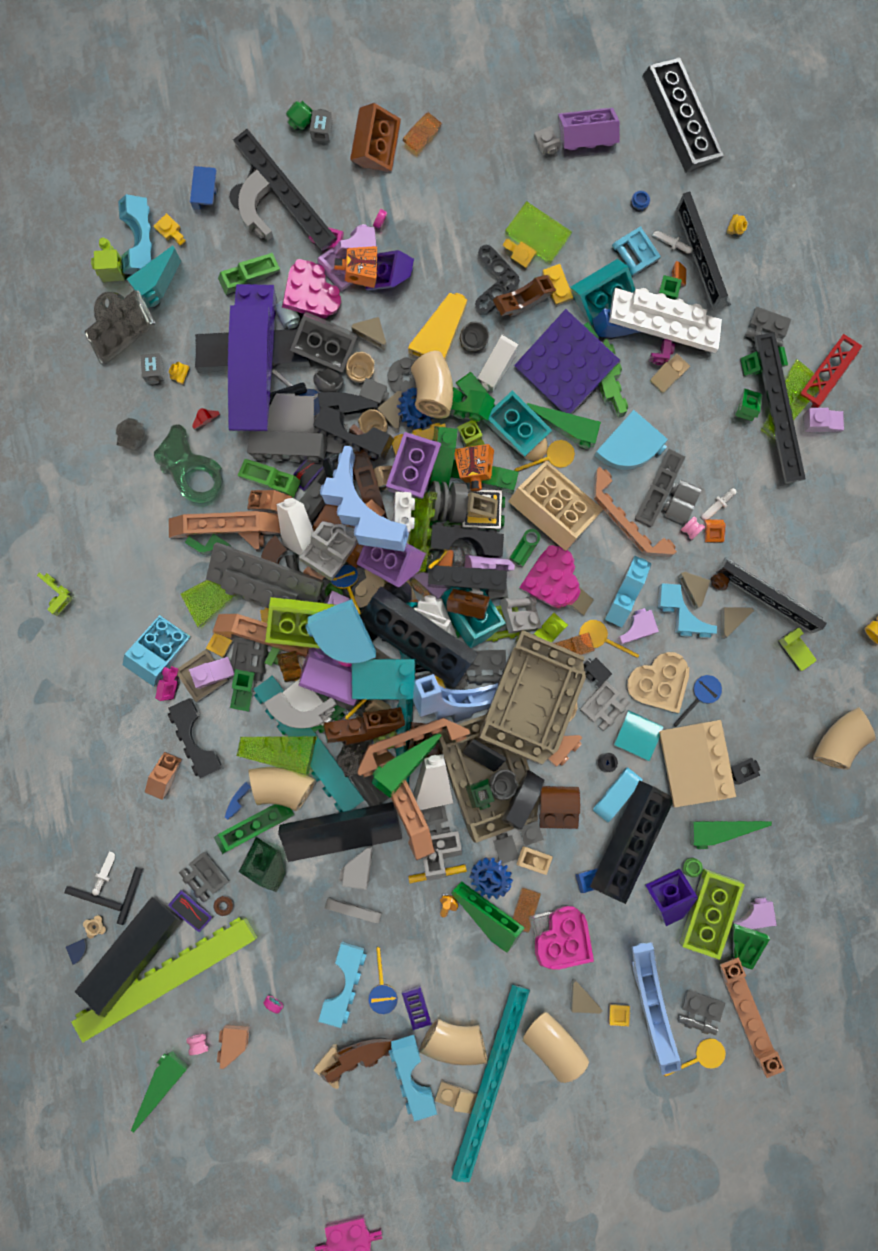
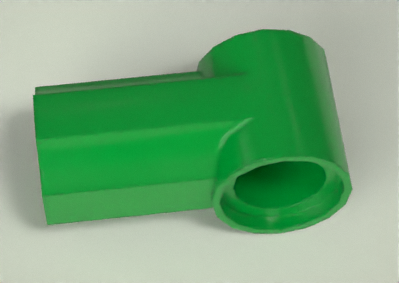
(524, 548)

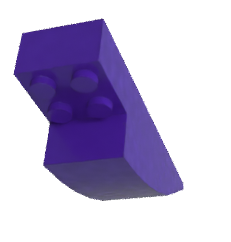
(250, 357)

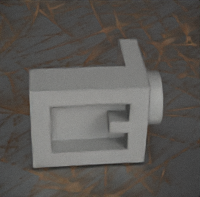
(547, 140)

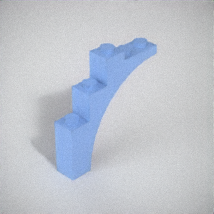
(369, 526)
(445, 702)
(654, 1009)

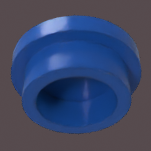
(640, 200)

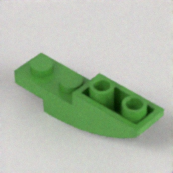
(611, 388)

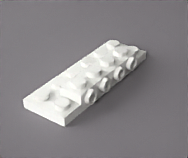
(665, 318)

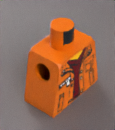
(359, 265)
(475, 464)

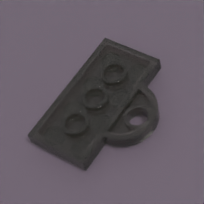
(118, 323)

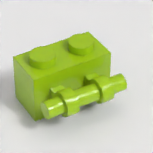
(107, 262)

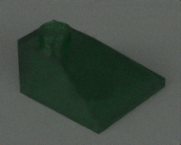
(263, 865)

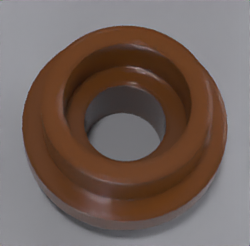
(720, 581)
(217, 908)

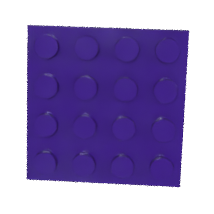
(567, 362)

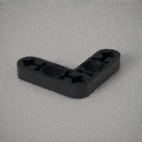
(502, 277)

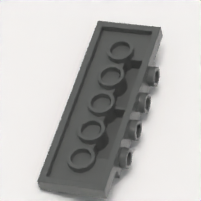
(259, 578)

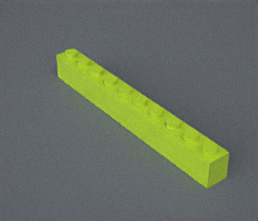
(168, 977)

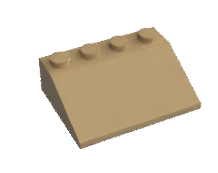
(555, 505)
(697, 763)

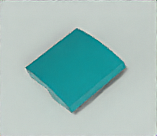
(638, 735)

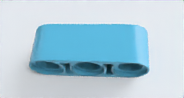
(617, 795)

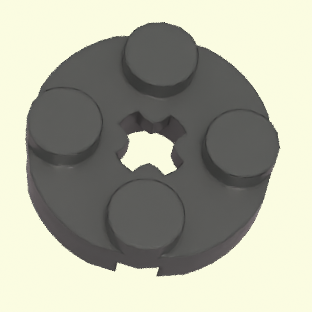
(395, 376)

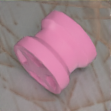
(692, 528)
(197, 1044)

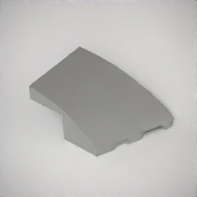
(291, 413)
(329, 548)

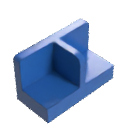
(203, 186)

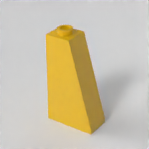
(440, 328)

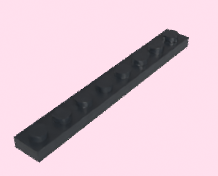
(285, 190)
(780, 408)

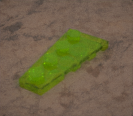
(795, 383)
(421, 532)
(205, 600)
(280, 751)

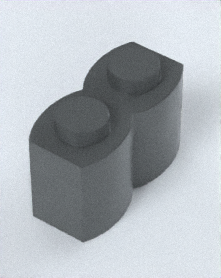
(682, 502)

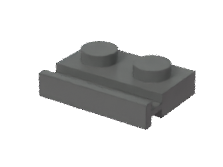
(370, 792)

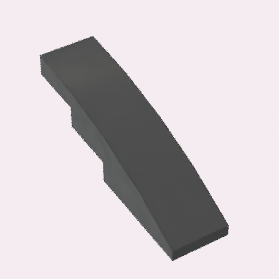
(660, 487)

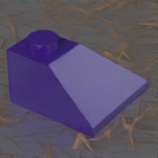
(392, 269)
(672, 896)

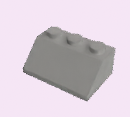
(357, 871)

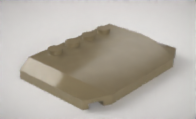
(534, 698)
(465, 771)

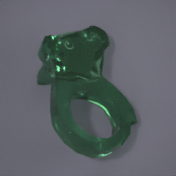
(176, 457)

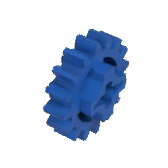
(410, 412)
(491, 878)

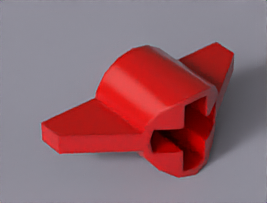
(204, 417)

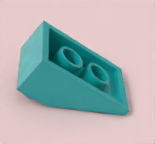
(156, 276)
(517, 424)
(383, 679)

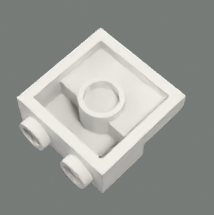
(402, 509)

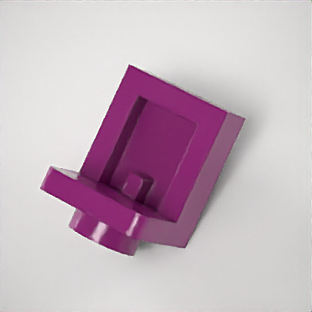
(666, 349)

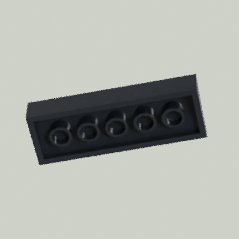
(682, 114)
(702, 252)
(213, 352)
(771, 596)
(417, 637)
(340, 832)
(632, 842)
(127, 957)

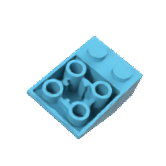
(155, 650)

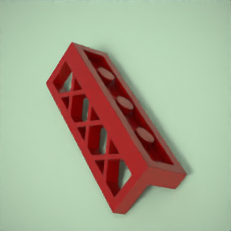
(840, 370)

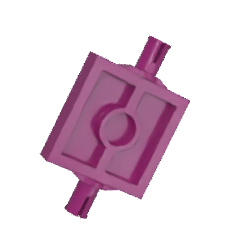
(349, 1237)

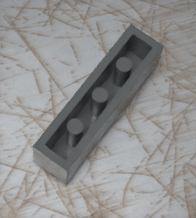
(287, 446)

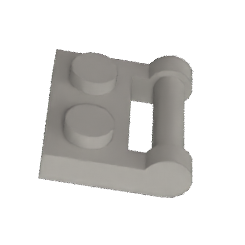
(521, 620)

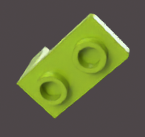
(58, 603)
(797, 649)

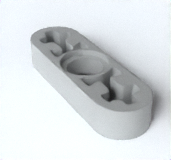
(353, 910)

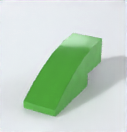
(248, 272)
(269, 477)

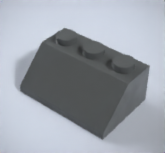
(323, 342)

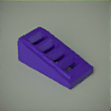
(412, 992)

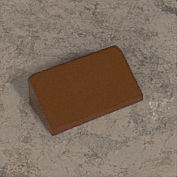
(467, 603)

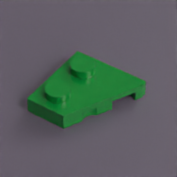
(748, 945)

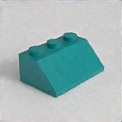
(597, 289)
(474, 629)

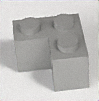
(445, 846)

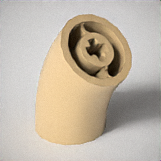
(433, 385)
(845, 740)
(280, 786)
(454, 1044)
(556, 1048)

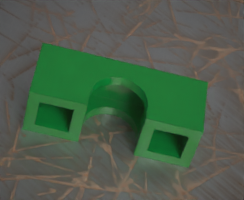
(475, 407)

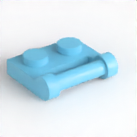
(641, 247)

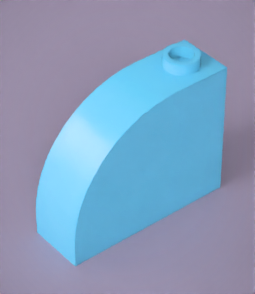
(631, 444)
(342, 633)

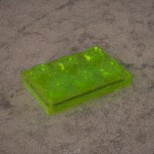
(538, 231)

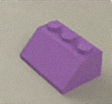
(589, 128)
(413, 465)
(392, 564)
(327, 676)

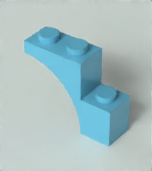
(628, 591)
(671, 599)

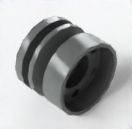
(450, 502)

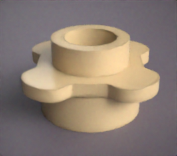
(88, 924)

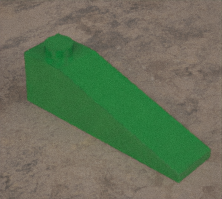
(576, 428)
(444, 461)
(501, 478)
(396, 771)
(252, 827)
(715, 832)
(495, 923)
(165, 1076)

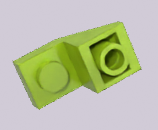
(470, 434)
(551, 628)

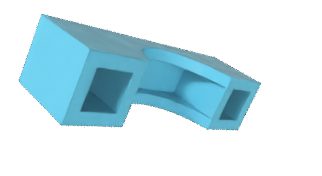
(134, 212)
(335, 1008)
(420, 1098)

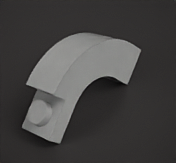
(251, 192)
(286, 714)

